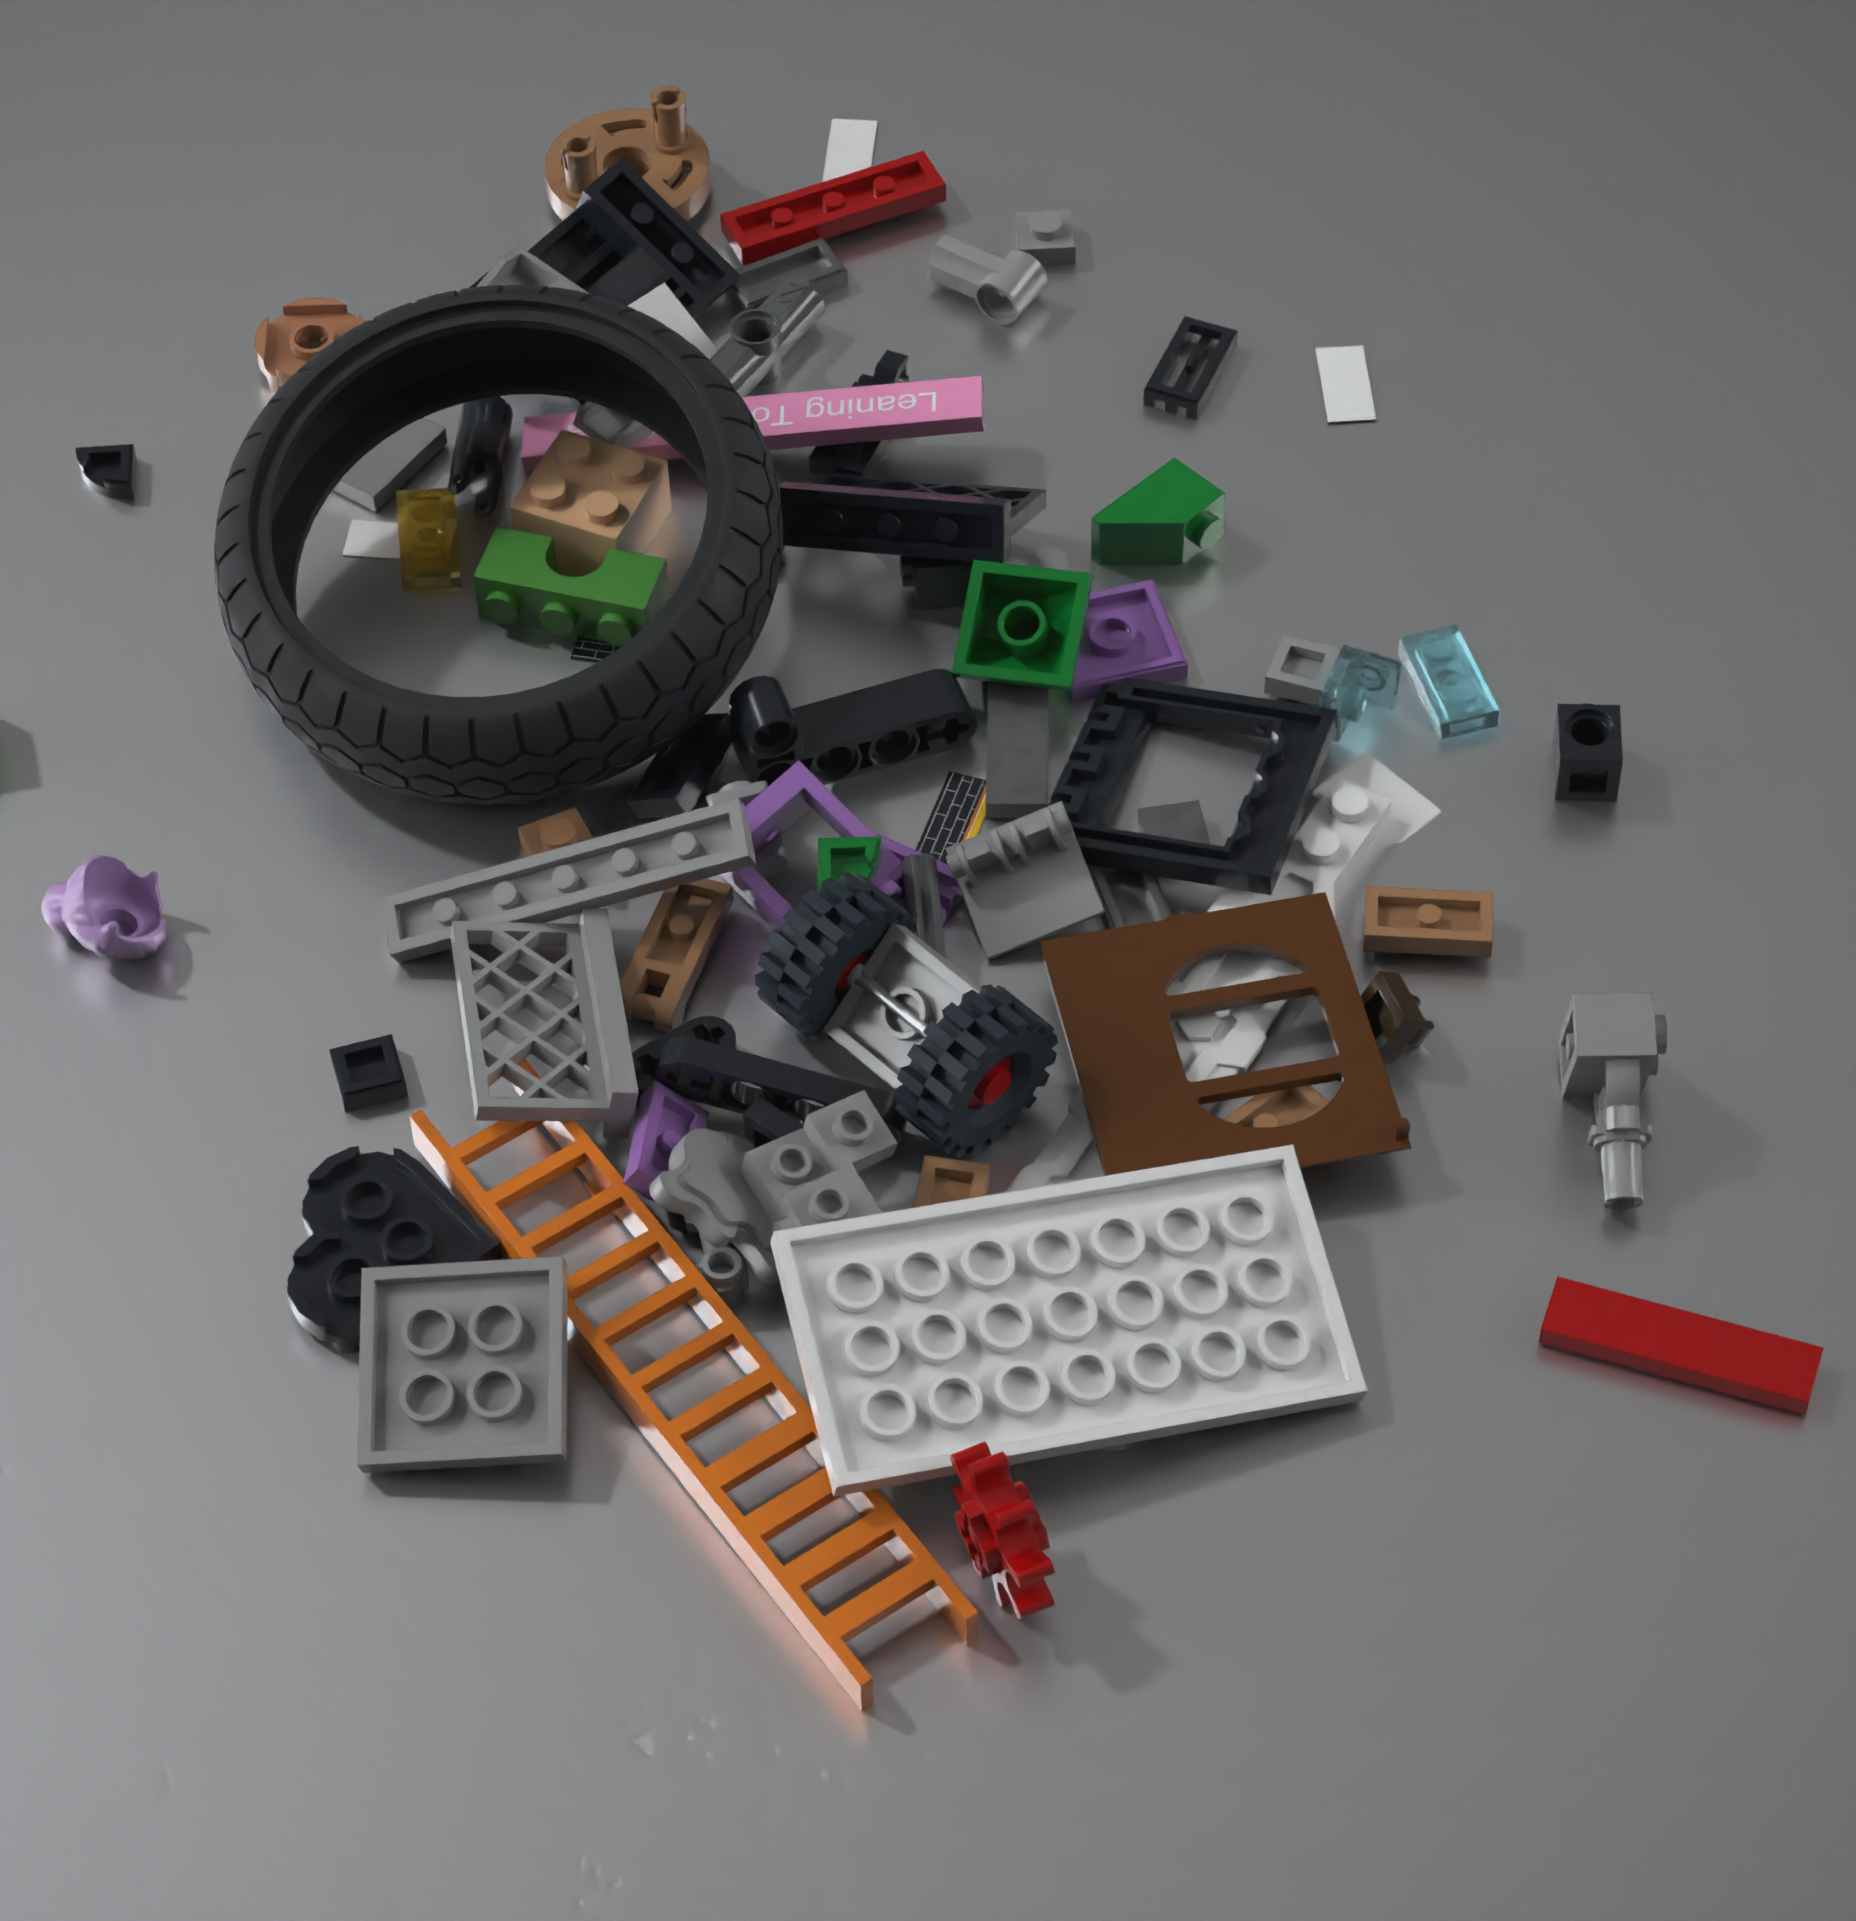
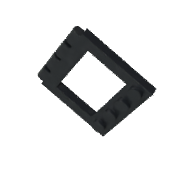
(1267, 816)

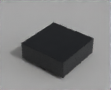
(368, 1073)

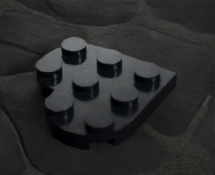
(371, 1215)

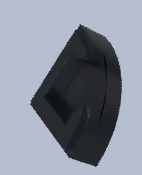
(109, 469)

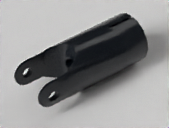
(481, 451)

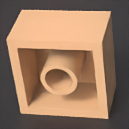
(593, 500)

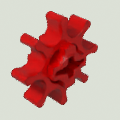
(1002, 1530)

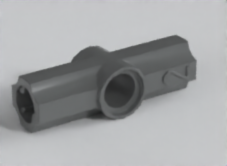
(766, 334)

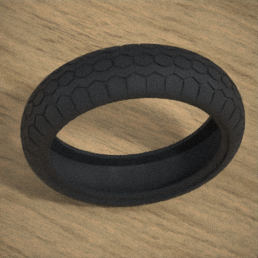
(450, 354)

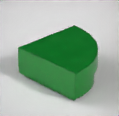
(848, 855)

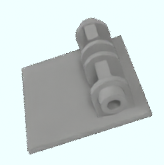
(1024, 880)

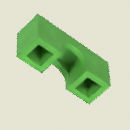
(522, 588)

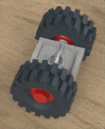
(949, 1049)

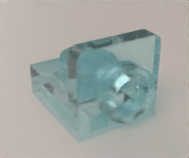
(1359, 680)

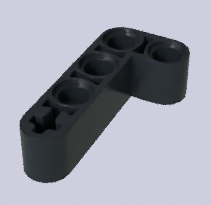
(849, 731)

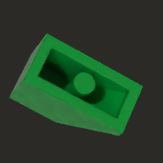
(1160, 520)

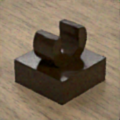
(1394, 1015)

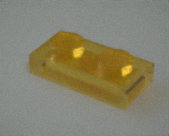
(428, 539)

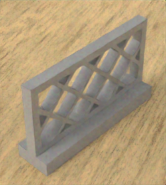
(598, 1029)

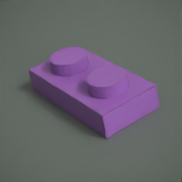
(659, 1125)

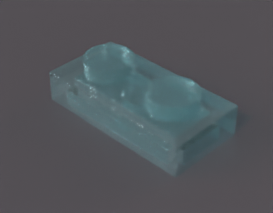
(1448, 682)

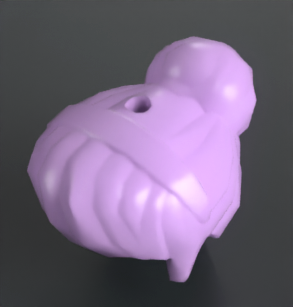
(104, 906)

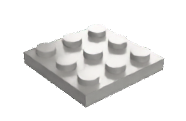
(463, 1365)

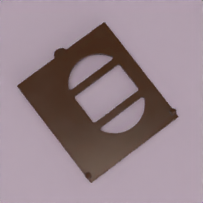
(1129, 1067)

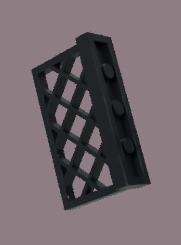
(906, 516)

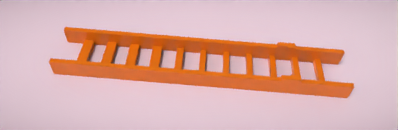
(707, 1484)

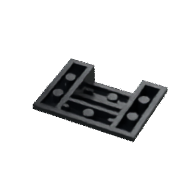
(630, 242)

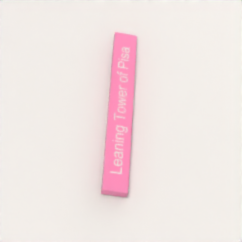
(819, 417)

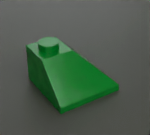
(1022, 625)

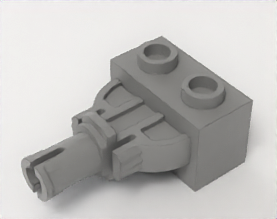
(1607, 1055)

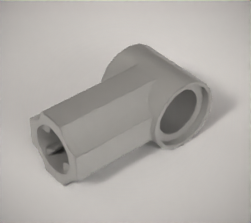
(997, 283)

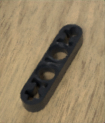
(715, 1074)

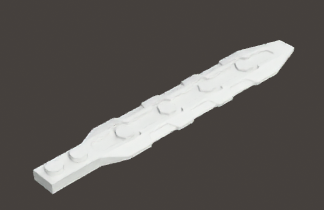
(1230, 1039)

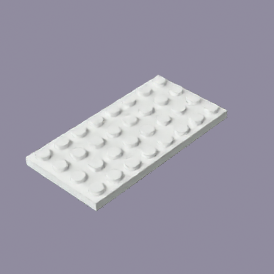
(1065, 1317)

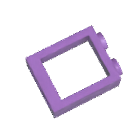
(778, 810)

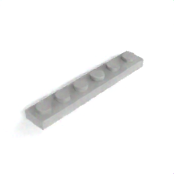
(573, 878)

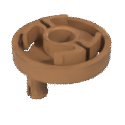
(650, 141)

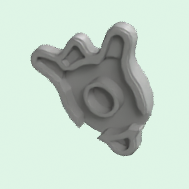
(714, 1196)

